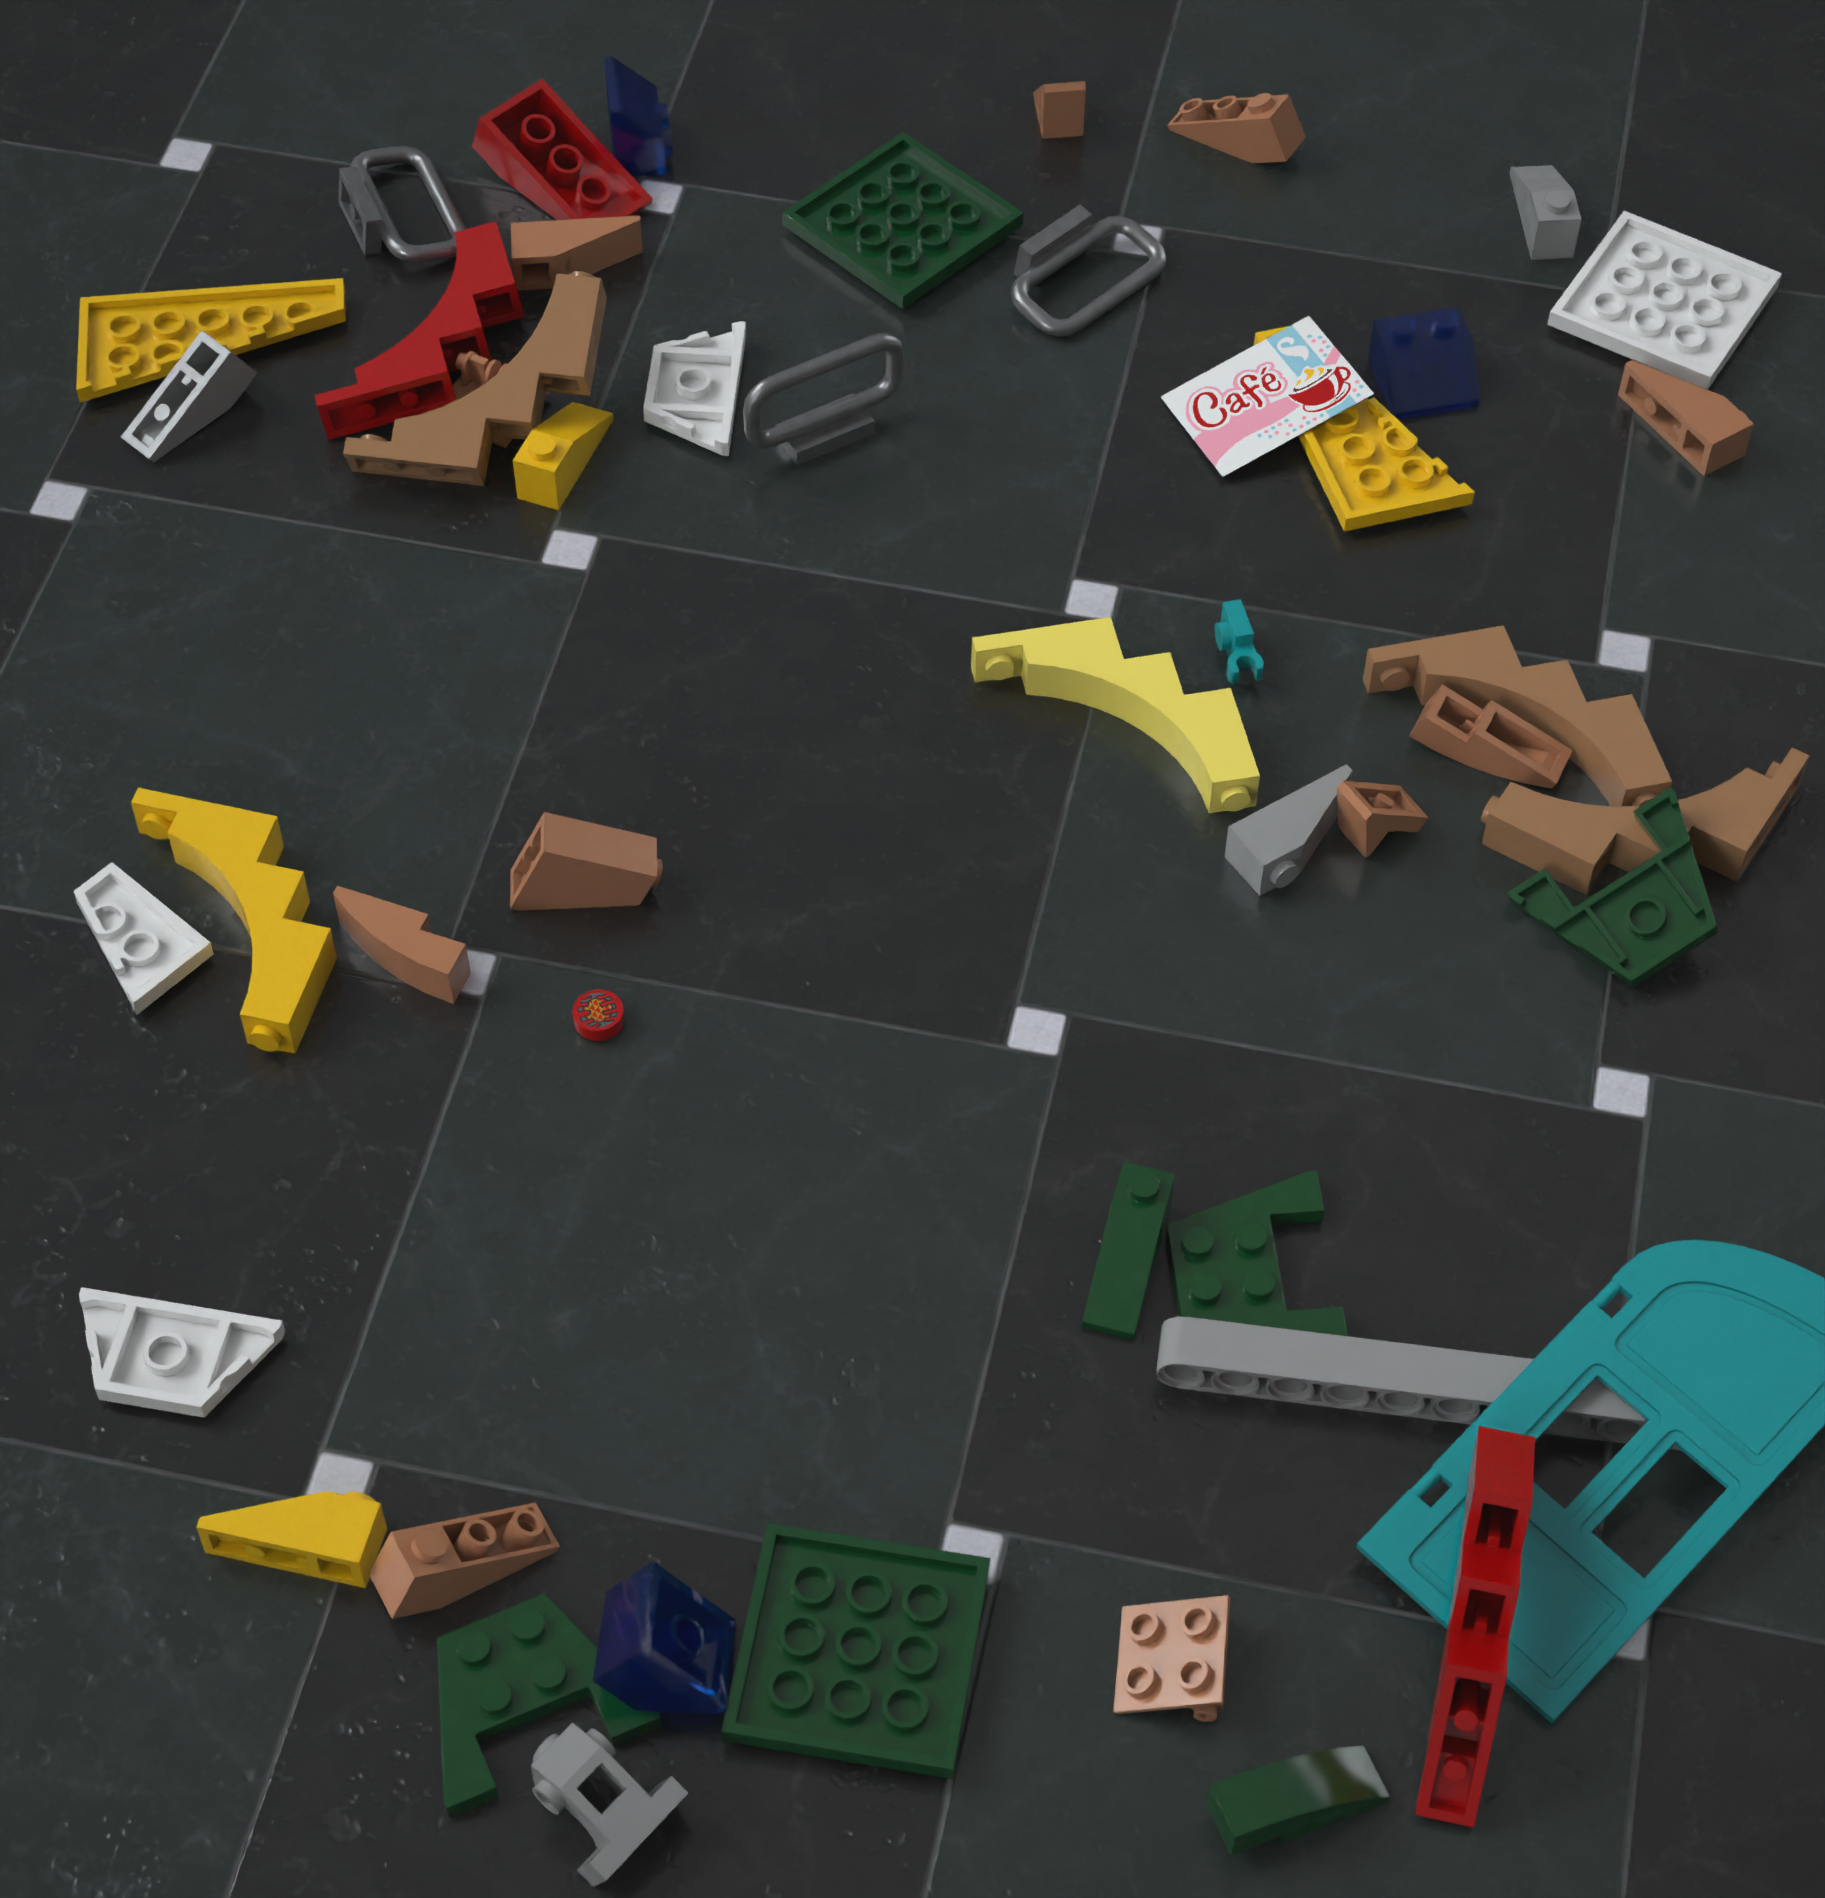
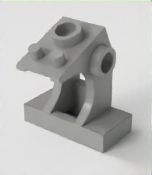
(563, 1766)

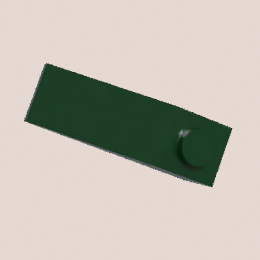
(1129, 1250)

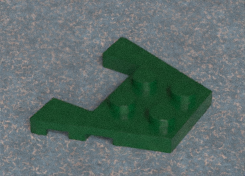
(1641, 917)
(1229, 1263)
(510, 1674)

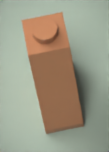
(582, 866)

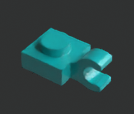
(1236, 637)

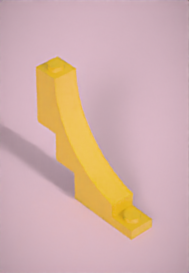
(239, 857)

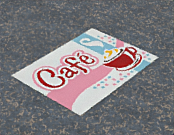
(1266, 396)

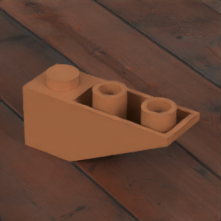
(1248, 128)
(570, 246)
(453, 1558)

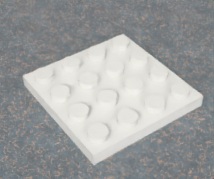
(1665, 299)

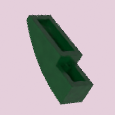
(1294, 1796)

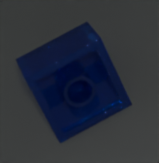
(636, 121)
(1425, 362)
(664, 1645)

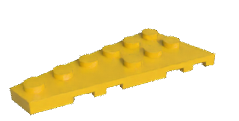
(144, 335)
(1376, 467)

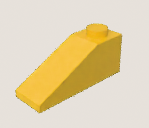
(558, 453)
(307, 1535)

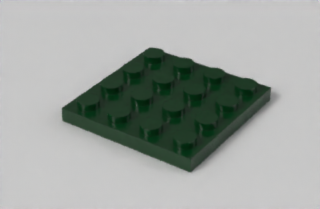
(902, 219)
(857, 1650)

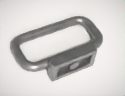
(370, 217)
(1064, 242)
(835, 422)

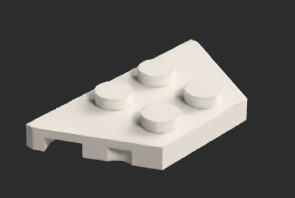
(696, 387)
(170, 1351)

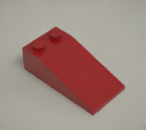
(555, 158)

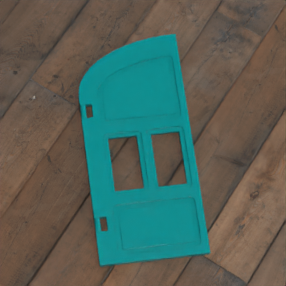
(1717, 1360)

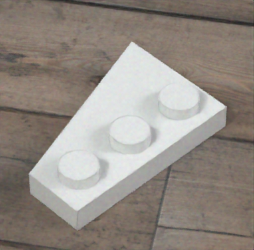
(139, 936)

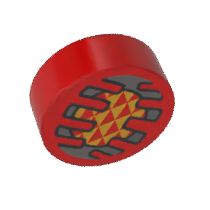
(598, 1015)

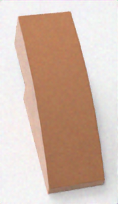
(1490, 739)
(404, 943)

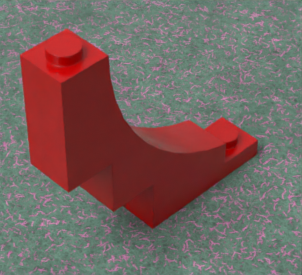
(416, 370)
(1478, 1626)

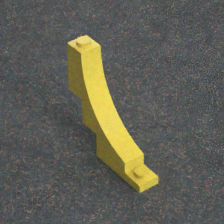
(1087, 667)

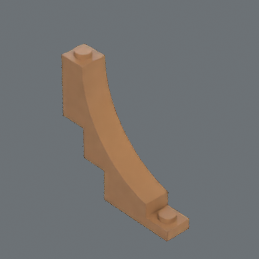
(458, 438)
(1481, 665)
(1581, 839)

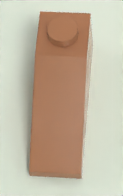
(1690, 418)

